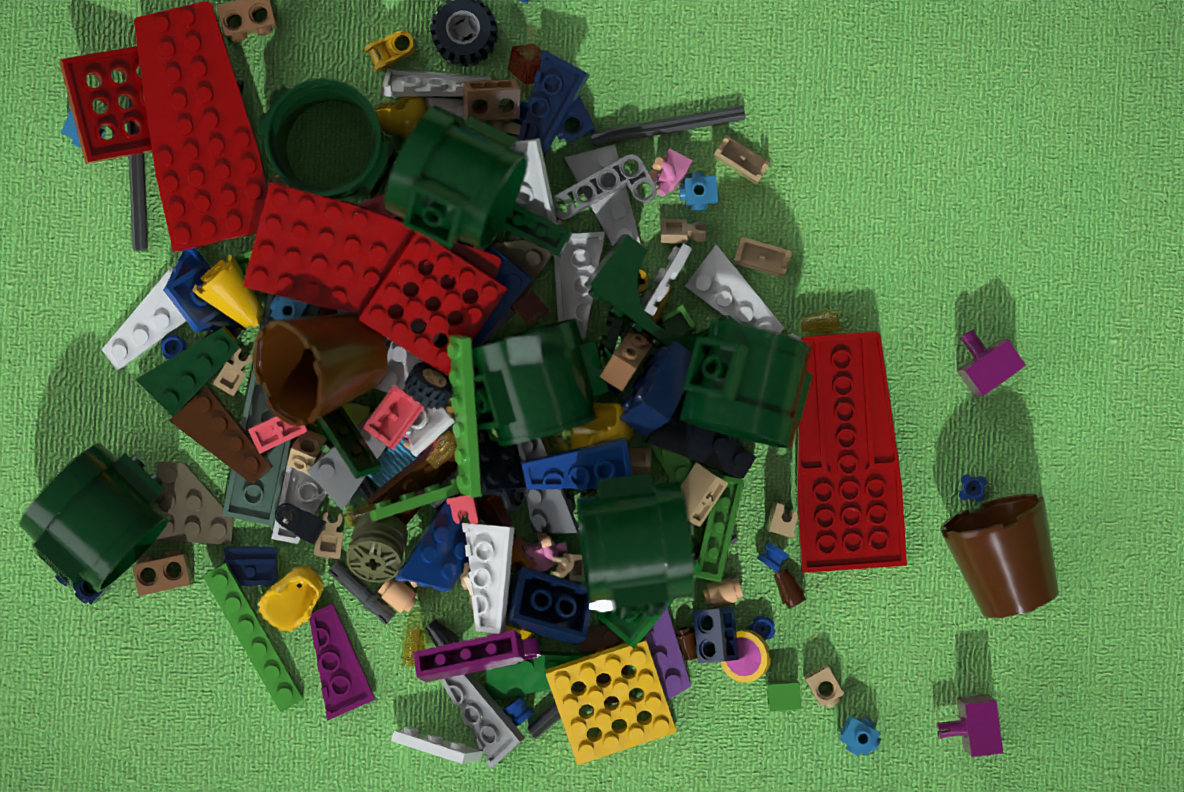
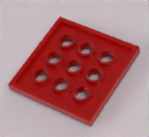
(82, 97)
(406, 270)

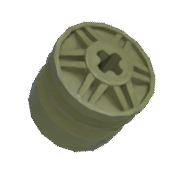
(377, 548)

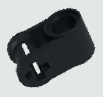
(303, 524)

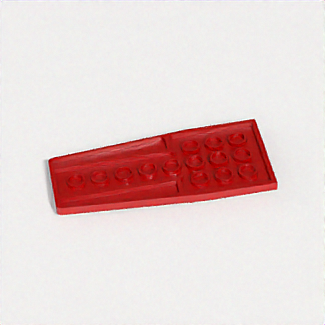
(198, 129)
(338, 253)
(848, 459)

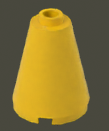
(225, 291)

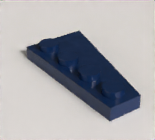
(551, 100)

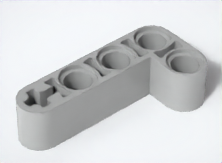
(600, 192)

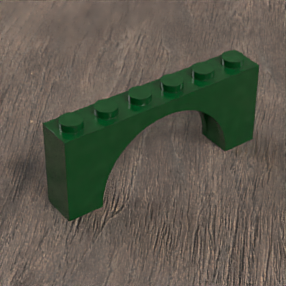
(617, 285)

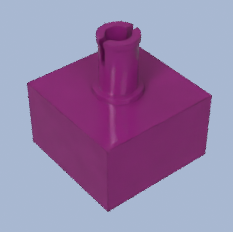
(989, 365)
(976, 724)

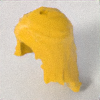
(603, 429)
(289, 605)

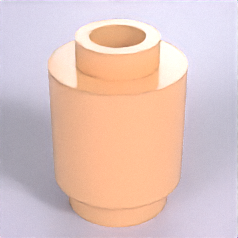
(723, 593)
(398, 595)

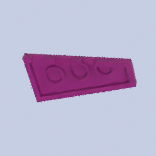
(338, 665)

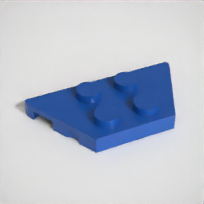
(195, 310)
(437, 554)

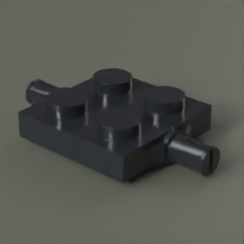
(499, 470)

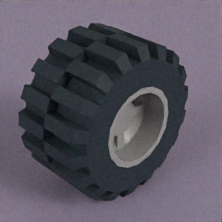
(464, 31)

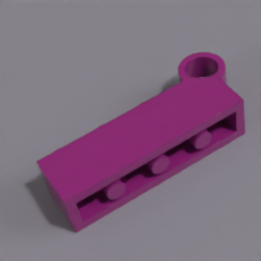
(474, 655)

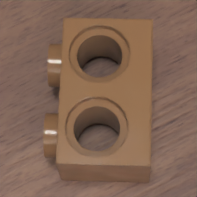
(246, 10)
(492, 93)
(626, 360)
(164, 578)

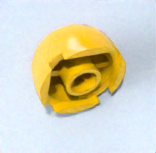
(401, 116)

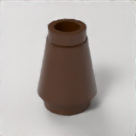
(789, 589)

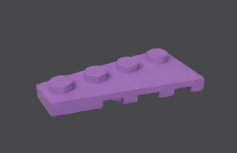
(667, 657)

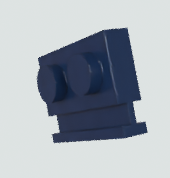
(253, 564)

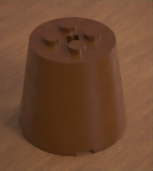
(317, 364)
(1005, 554)

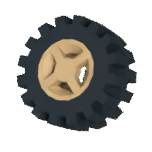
(428, 386)

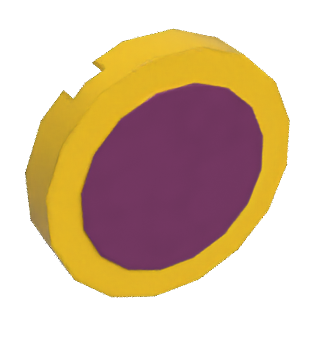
(752, 655)

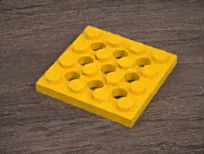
(594, 694)

